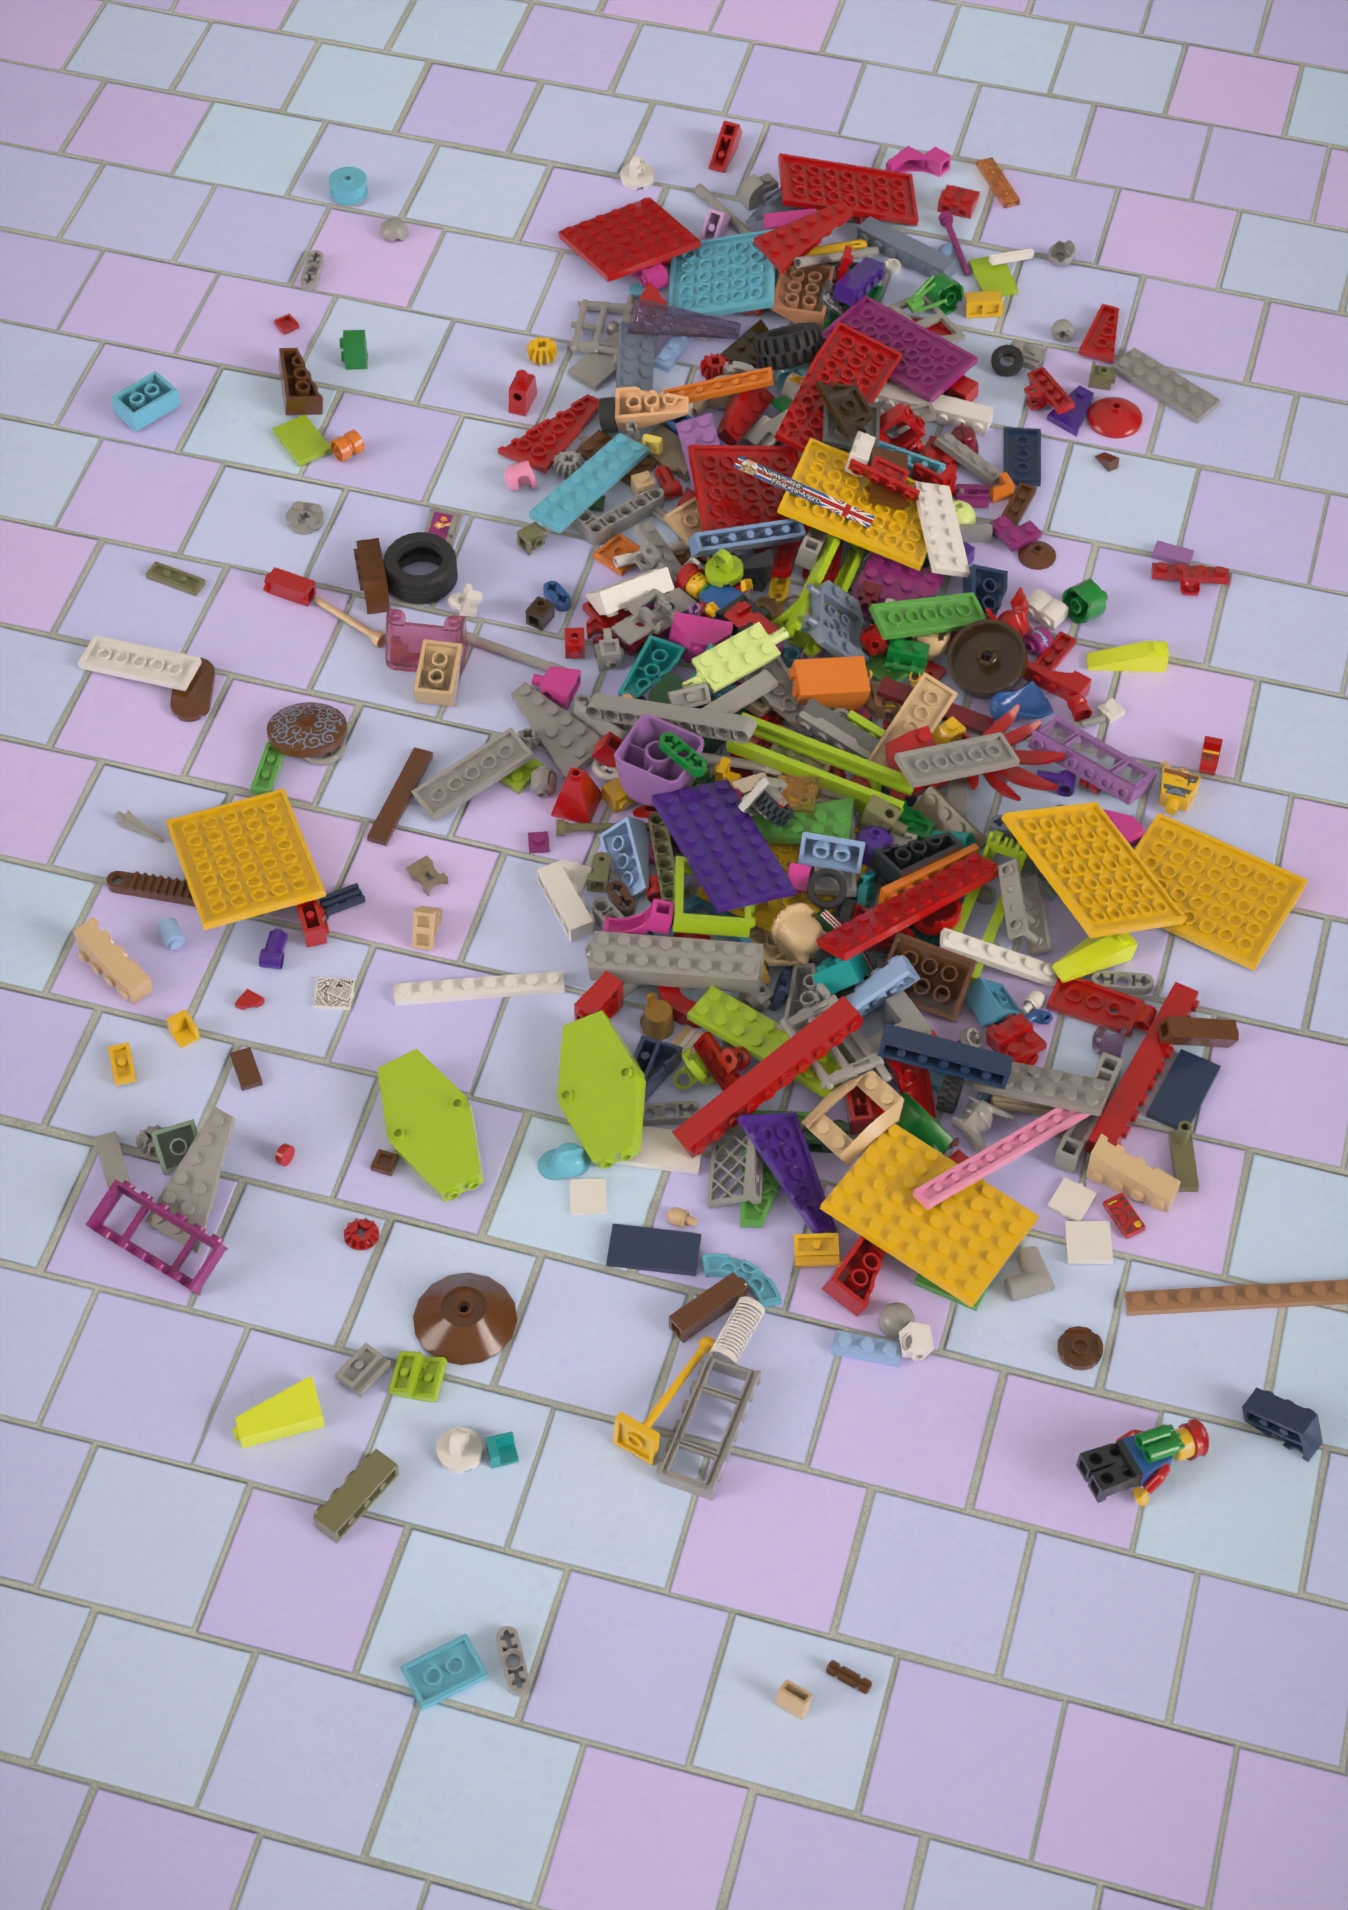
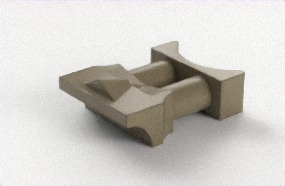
(423, 868)

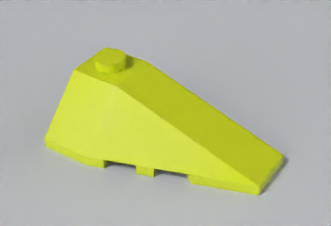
(1134, 656)
(1095, 955)

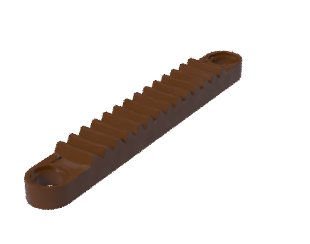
(151, 887)

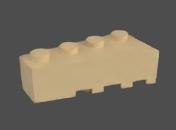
(111, 962)
(1131, 1175)

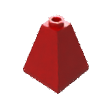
(577, 798)

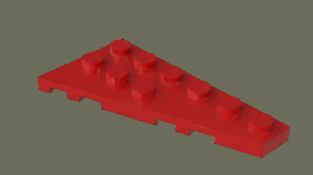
(801, 236)
(552, 435)

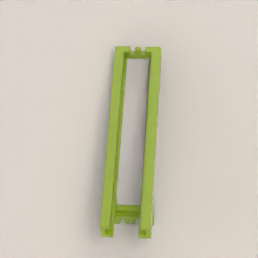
(794, 616)
(875, 773)
(993, 846)

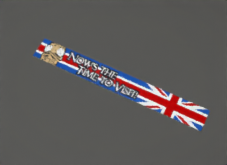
(804, 491)

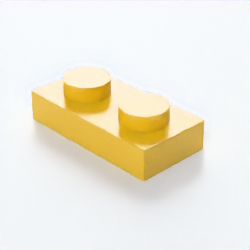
(122, 1064)

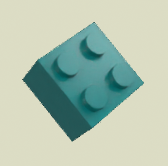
(841, 974)

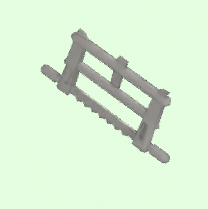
(604, 308)
(847, 1071)

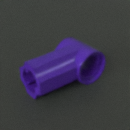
(1064, 779)
(273, 954)

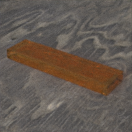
(998, 182)

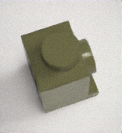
(1101, 377)
(531, 537)

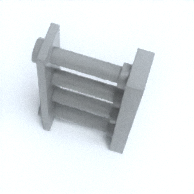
(1024, 908)

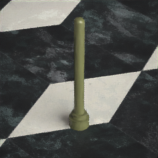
(564, 827)

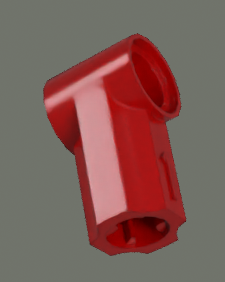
(666, 480)

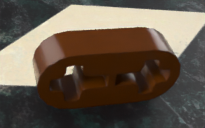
(624, 897)

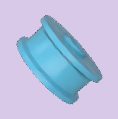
(348, 185)

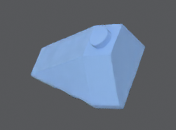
(629, 853)

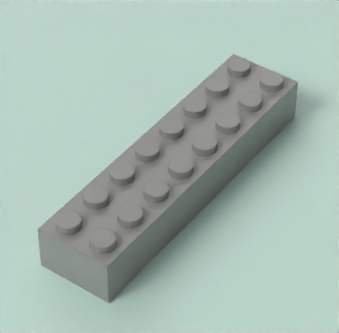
(677, 961)

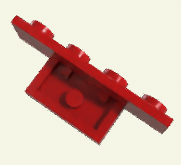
(886, 474)

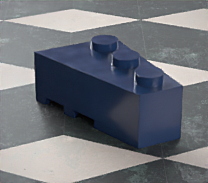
(656, 1061)
(1285, 1420)

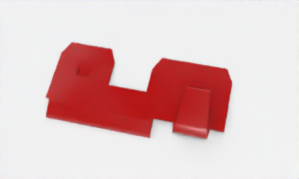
(745, 616)

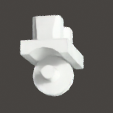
(463, 601)

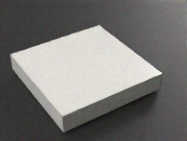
(1088, 1242)

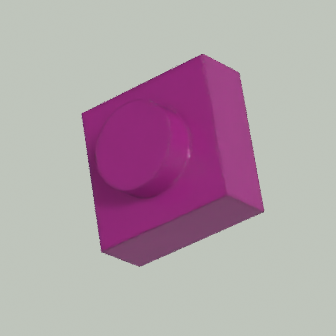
(538, 842)

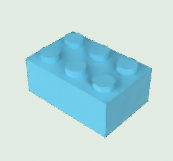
(145, 401)

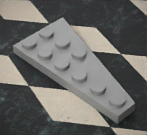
(781, 697)
(561, 734)

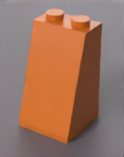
(831, 681)

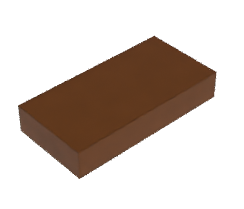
(246, 1068)

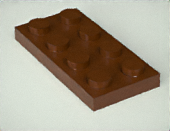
(599, 440)

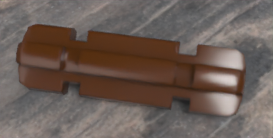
(848, 1676)

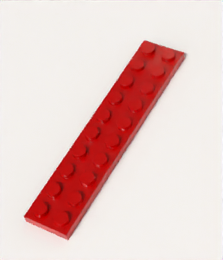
(908, 907)

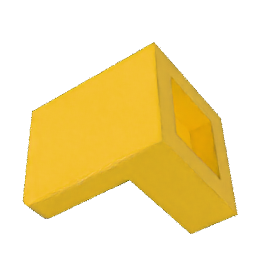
(183, 1028)

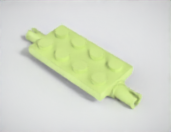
(736, 657)

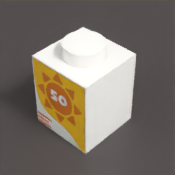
(792, 385)

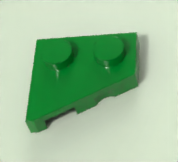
(916, 822)

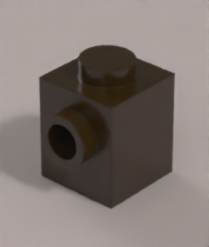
(540, 613)

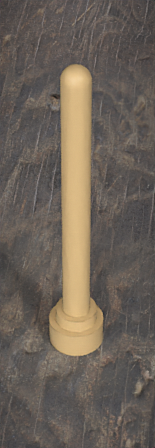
(377, 638)

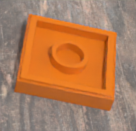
(614, 547)

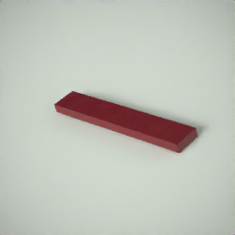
(970, 719)

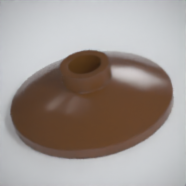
(1037, 555)

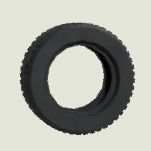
(421, 548)

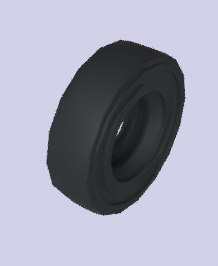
(1007, 371)
(847, 910)

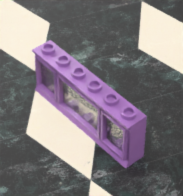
(1094, 760)

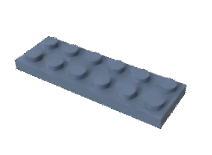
(634, 359)

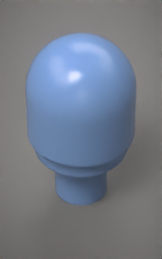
(946, 248)

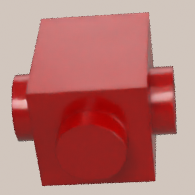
(574, 643)

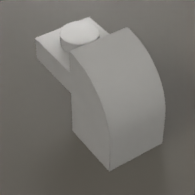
(754, 188)

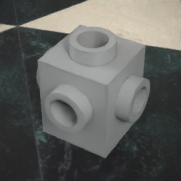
(759, 1001)

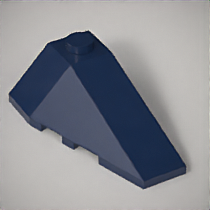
(988, 586)

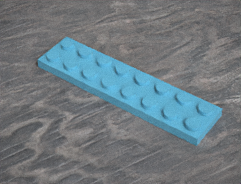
(589, 483)

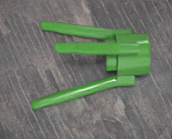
(915, 301)

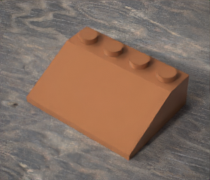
(799, 293)

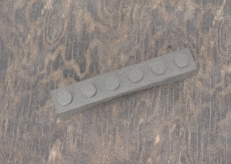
(810, 548)
(1075, 1139)

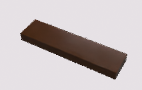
(1019, 503)

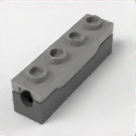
(835, 730)

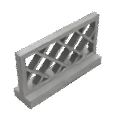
(751, 1177)

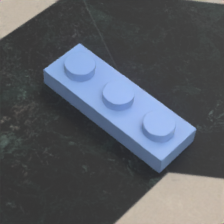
(672, 352)
(866, 1348)

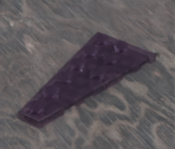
(665, 320)

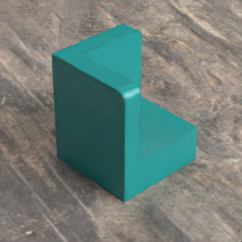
(501, 1450)

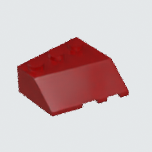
(909, 741)

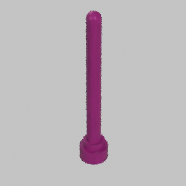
(946, 221)

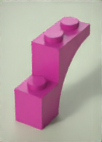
(909, 160)
(655, 919)

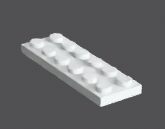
(941, 530)
(139, 662)

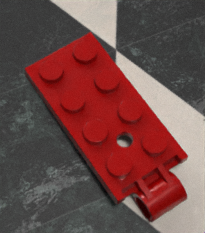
(1094, 1002)

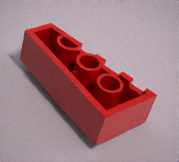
(855, 1276)

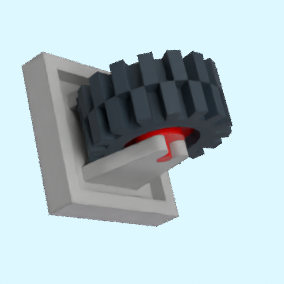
(768, 801)

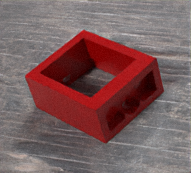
(895, 415)
(603, 996)

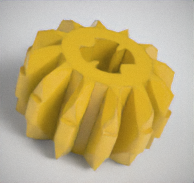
(542, 350)

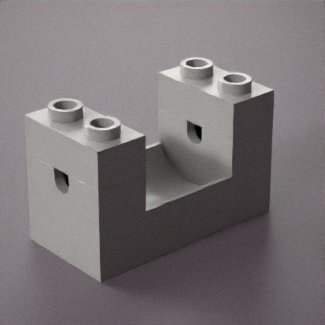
(899, 1012)

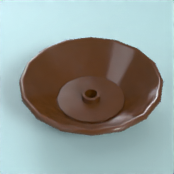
(467, 1335)

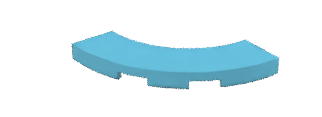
(758, 1283)

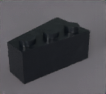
(756, 567)

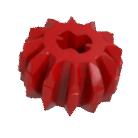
(712, 366)

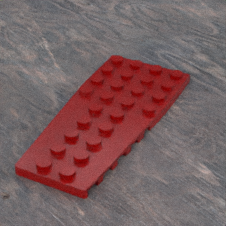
(843, 359)

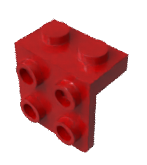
(947, 477)

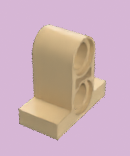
(425, 926)

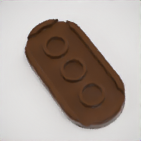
(197, 698)

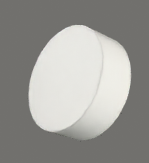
(892, 266)

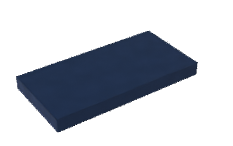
(1022, 455)
(1183, 1090)
(653, 1249)

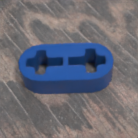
(560, 593)

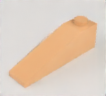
(647, 407)

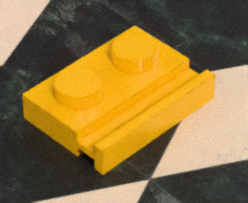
(816, 1250)

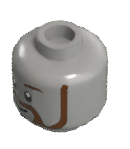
(543, 781)

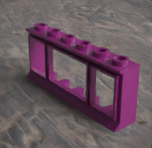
(196, 1231)

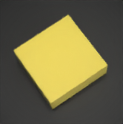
(653, 443)

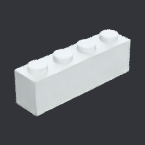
(565, 901)

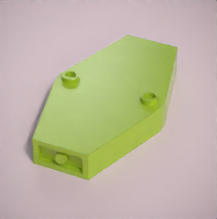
(601, 1090)
(430, 1125)

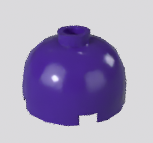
(874, 838)

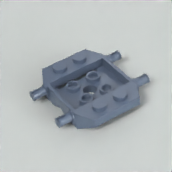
(828, 627)

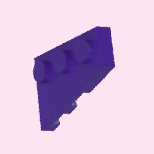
(1073, 418)

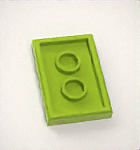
(993, 277)
(302, 440)

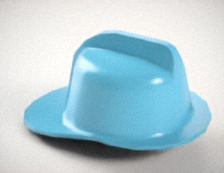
(564, 1162)

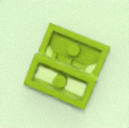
(417, 1376)

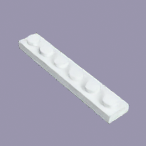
(998, 957)

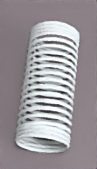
(744, 1312)

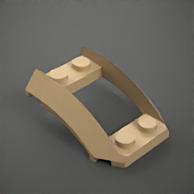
(837, 1140)

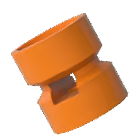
(348, 445)

